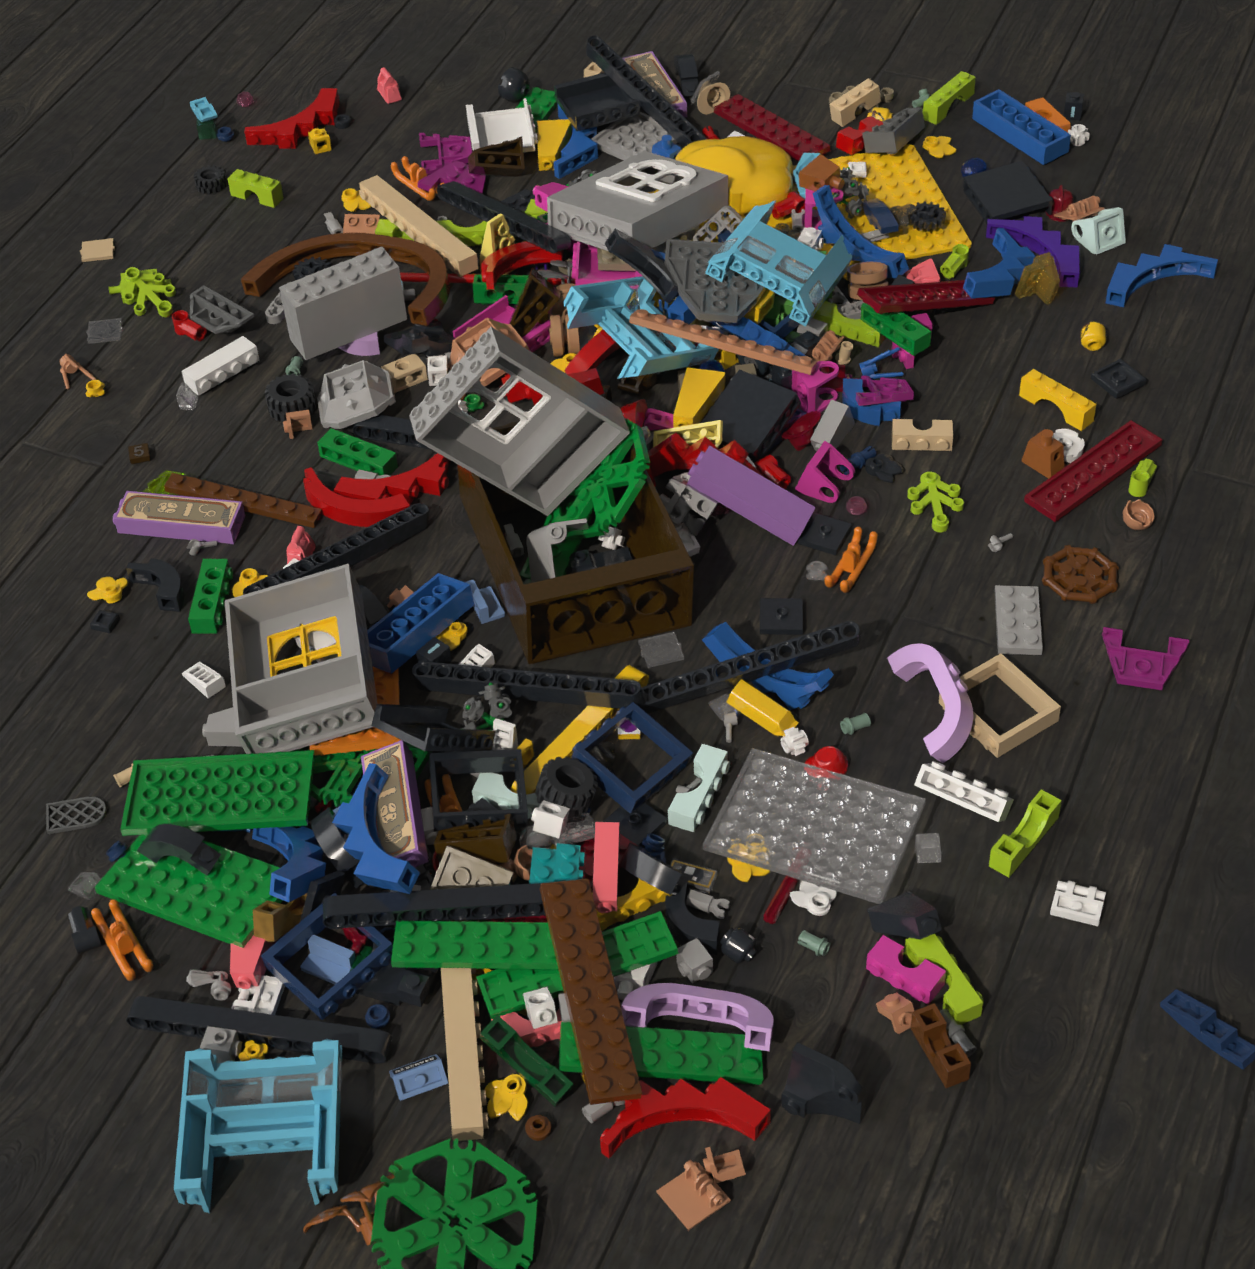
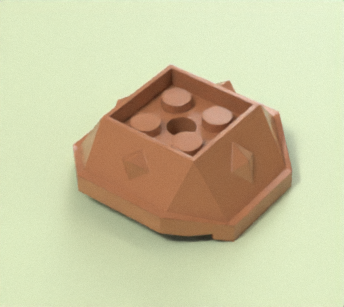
(472, 335)

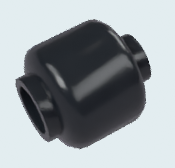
(738, 945)

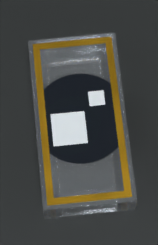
(698, 877)

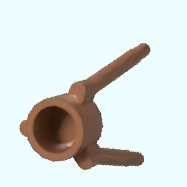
(70, 365)

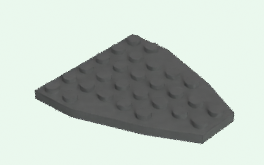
(703, 294)

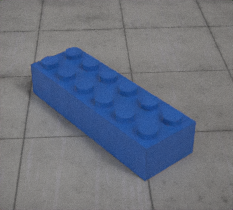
(1021, 126)
(417, 621)

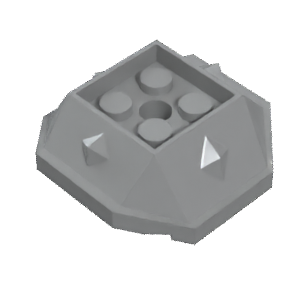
(354, 394)

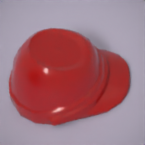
(829, 759)

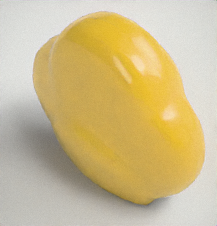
(754, 167)

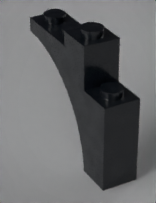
(644, 262)

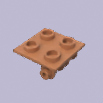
(1081, 209)
(360, 223)
(826, 346)
(693, 1195)

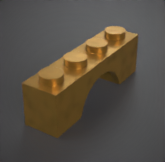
(275, 919)

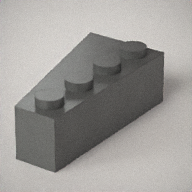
(894, 132)

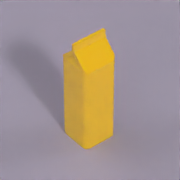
(761, 709)

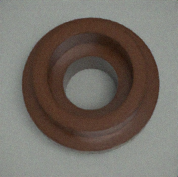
(538, 1133)

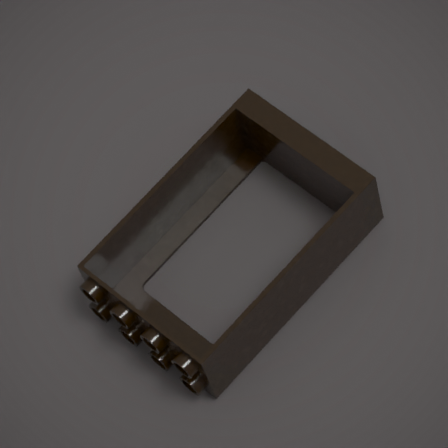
(596, 604)

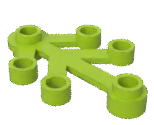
(134, 277)
(931, 482)

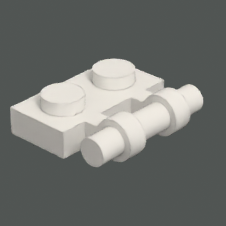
(1077, 907)
(265, 997)

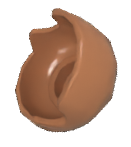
(1138, 515)
(522, 862)

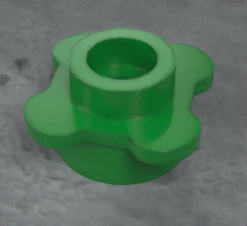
(473, 403)

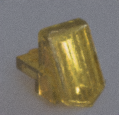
(1039, 278)

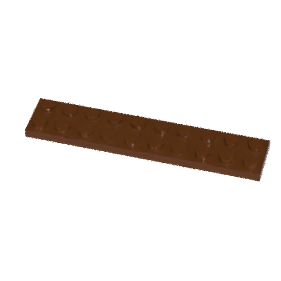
(590, 992)

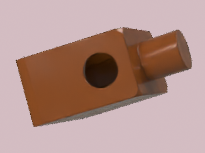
(820, 173)
(1044, 454)

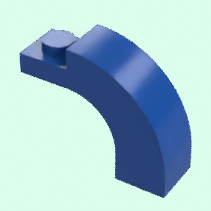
(868, 414)

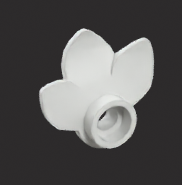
(811, 895)

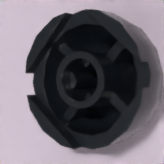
(514, 85)

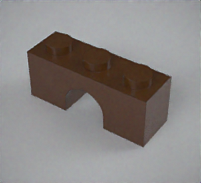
(947, 1059)

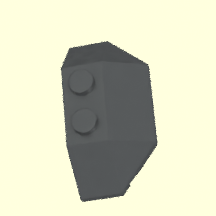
(216, 311)

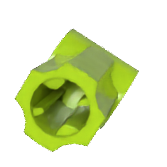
(955, 261)
(1141, 478)

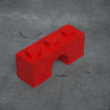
(852, 140)

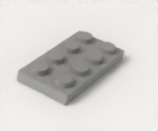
(1018, 620)

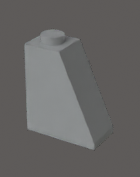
(833, 425)
(221, 729)

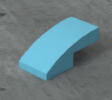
(203, 110)

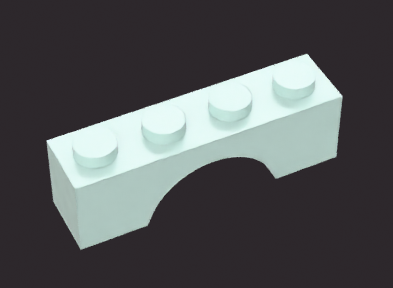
(493, 789)
(689, 808)

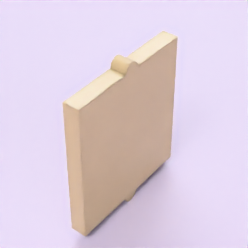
(97, 250)

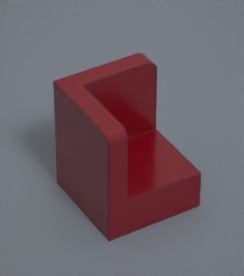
(837, 382)

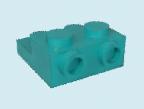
(556, 864)

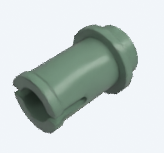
(294, 367)
(850, 725)
(814, 943)

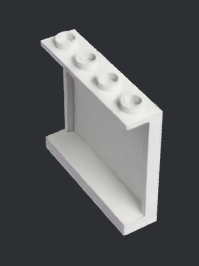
(502, 125)

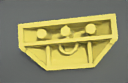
(693, 433)

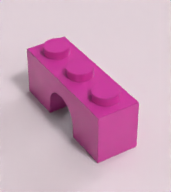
(920, 982)

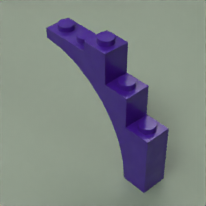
(1030, 235)

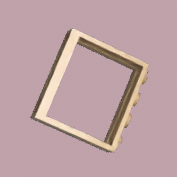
(1046, 707)

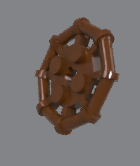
(1080, 565)

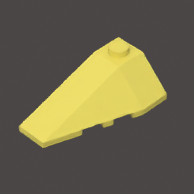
(496, 237)

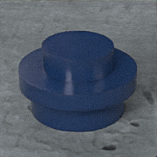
(225, 134)
(653, 843)
(116, 851)
(377, 1016)

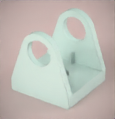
(1094, 230)

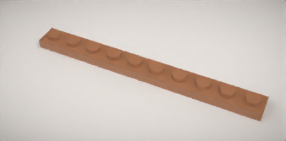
(728, 343)

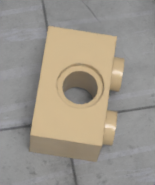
(406, 372)

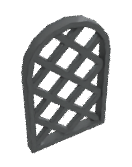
(50, 830)

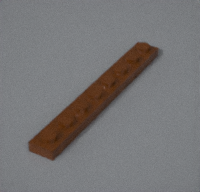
(251, 501)

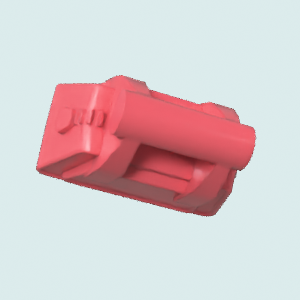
(388, 86)
(923, 273)
(300, 545)

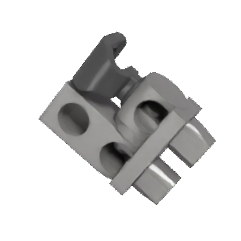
(683, 500)

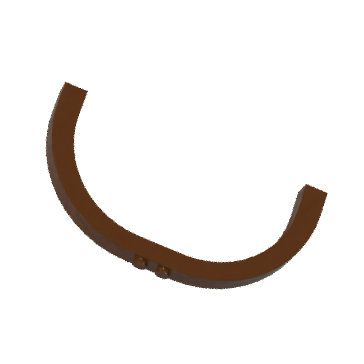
(421, 310)

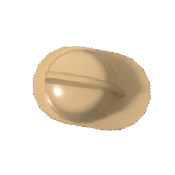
(712, 96)

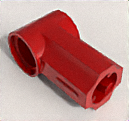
(785, 207)
(185, 326)
(770, 470)

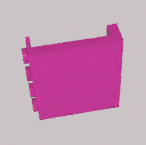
(586, 267)
(502, 312)

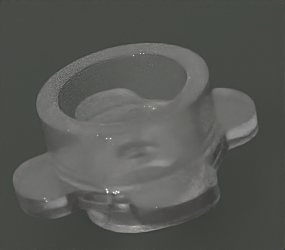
(816, 571)

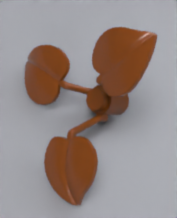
(364, 1195)

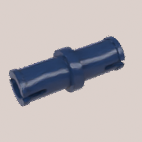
(859, 459)

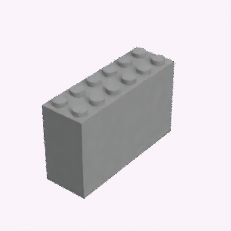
(343, 303)

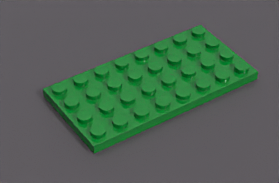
(220, 792)
(180, 893)

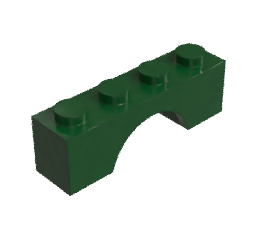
(525, 1061)

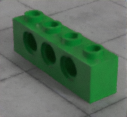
(505, 282)
(898, 328)
(356, 453)
(210, 596)

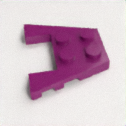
(450, 150)
(456, 172)
(883, 390)
(1141, 666)

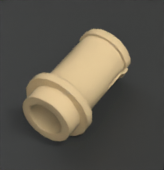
(844, 353)
(123, 777)

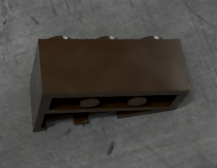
(498, 159)
(534, 302)
(488, 841)

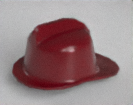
(1062, 199)
(802, 430)

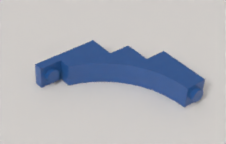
(577, 152)

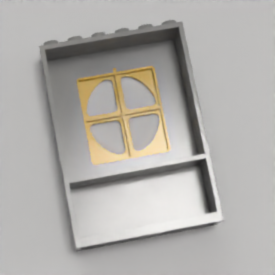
(308, 702)

